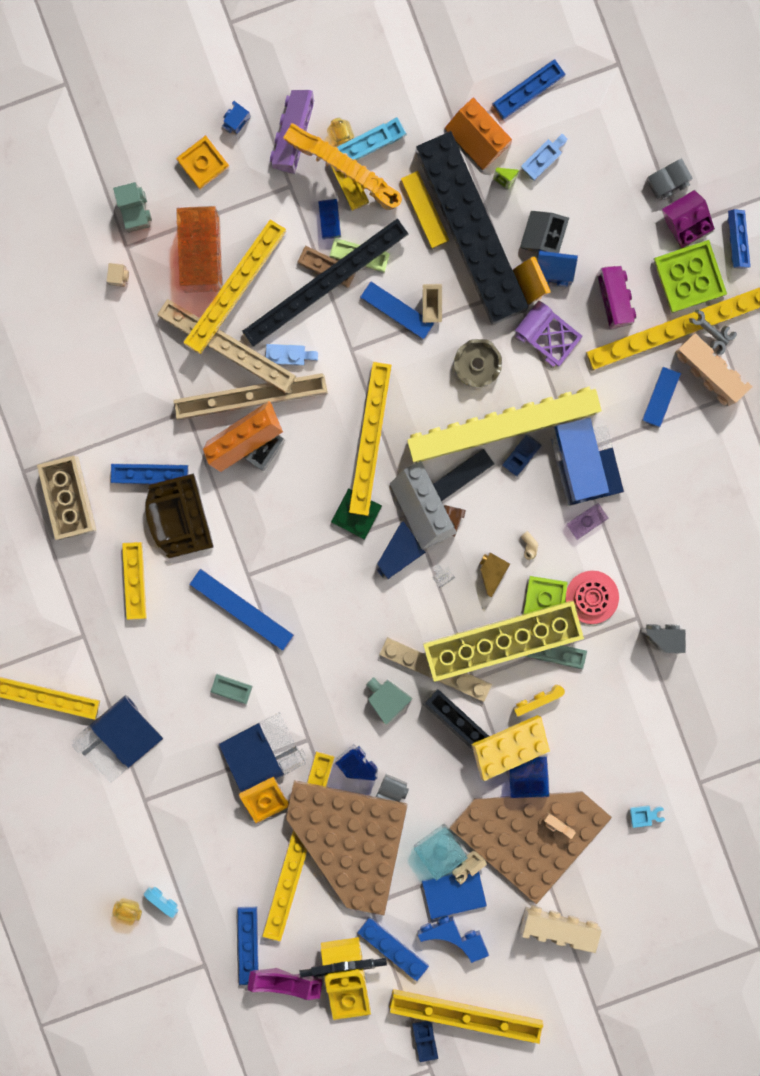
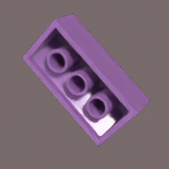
(298, 112)

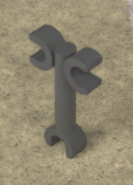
(722, 338)

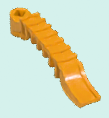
(332, 156)

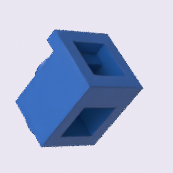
(235, 118)

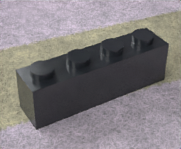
(454, 718)

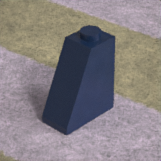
(399, 552)

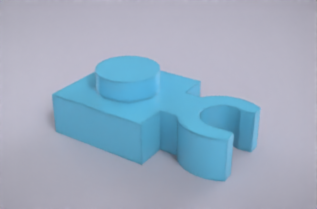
(395, 129)
(642, 816)

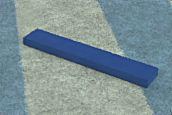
(241, 609)

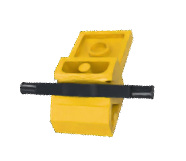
(345, 977)

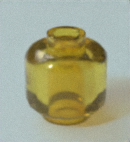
(340, 132)
(126, 911)

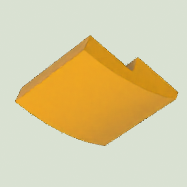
(531, 280)

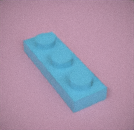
(367, 143)

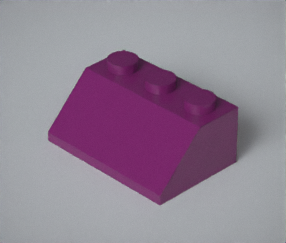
(616, 296)

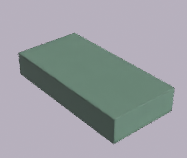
(231, 689)

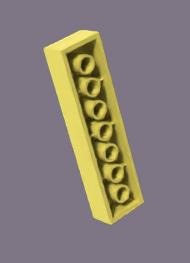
(503, 640)

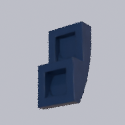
(522, 455)
(425, 1041)

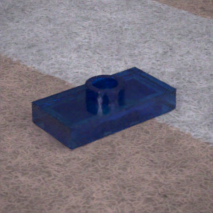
(329, 219)

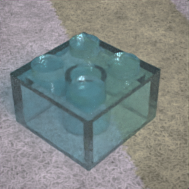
(440, 851)

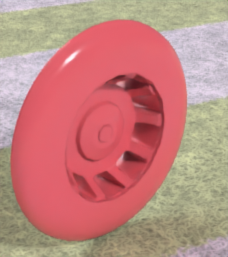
(593, 596)

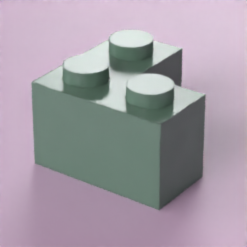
(131, 202)

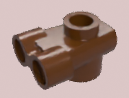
(455, 515)

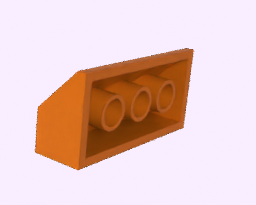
(242, 437)

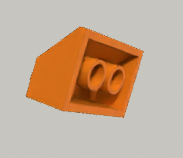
(478, 134)

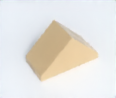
(432, 302)

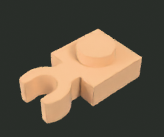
(554, 823)

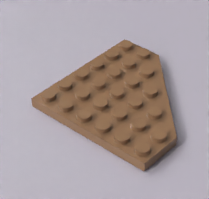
(350, 840)
(518, 843)

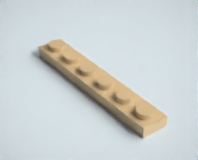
(418, 662)

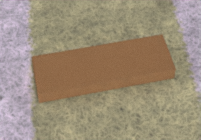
(319, 263)

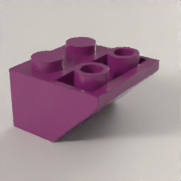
(688, 218)

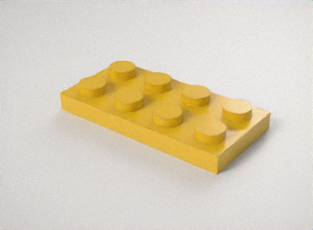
(510, 747)

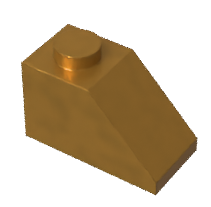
(492, 571)

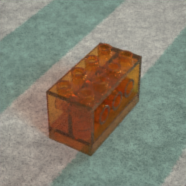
(199, 249)

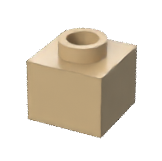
(117, 274)

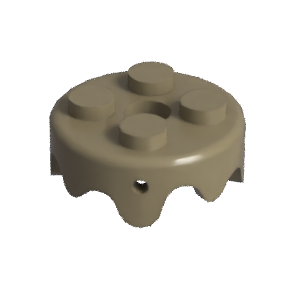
(483, 350)

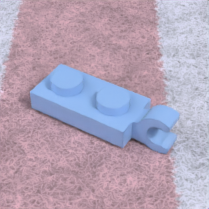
(543, 157)
(289, 354)

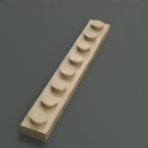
(230, 348)

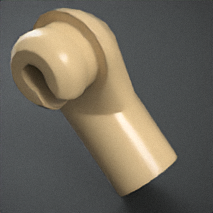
(531, 546)

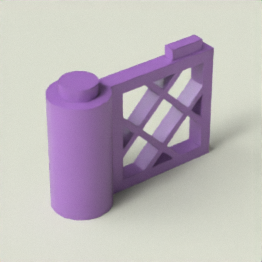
(536, 322)

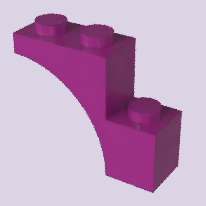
(283, 982)

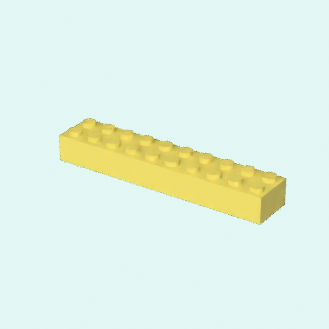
(504, 426)

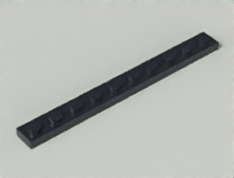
(325, 282)

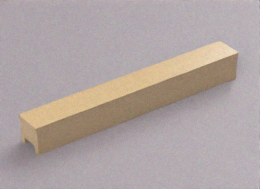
(248, 397)

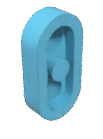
(155, 896)

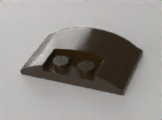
(177, 516)

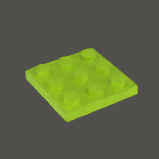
(690, 276)

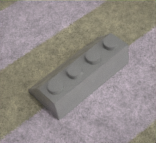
(422, 506)

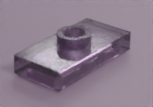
(587, 521)

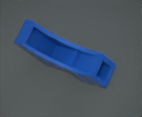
(447, 930)

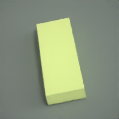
(341, 248)

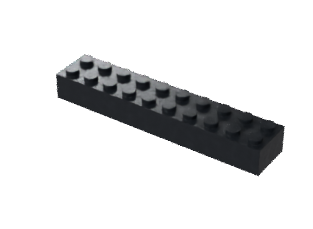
(471, 228)

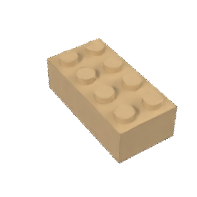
(66, 497)

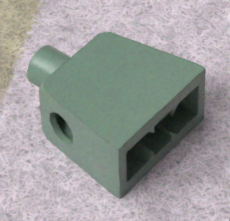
(387, 699)

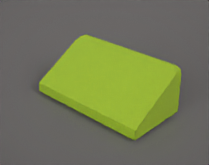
(505, 176)

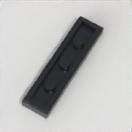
(463, 474)

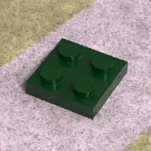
(354, 523)

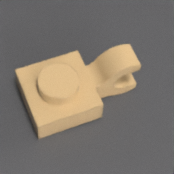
(469, 866)

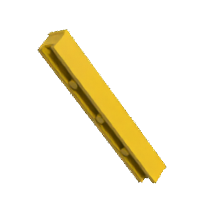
(466, 1016)

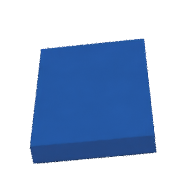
(450, 897)

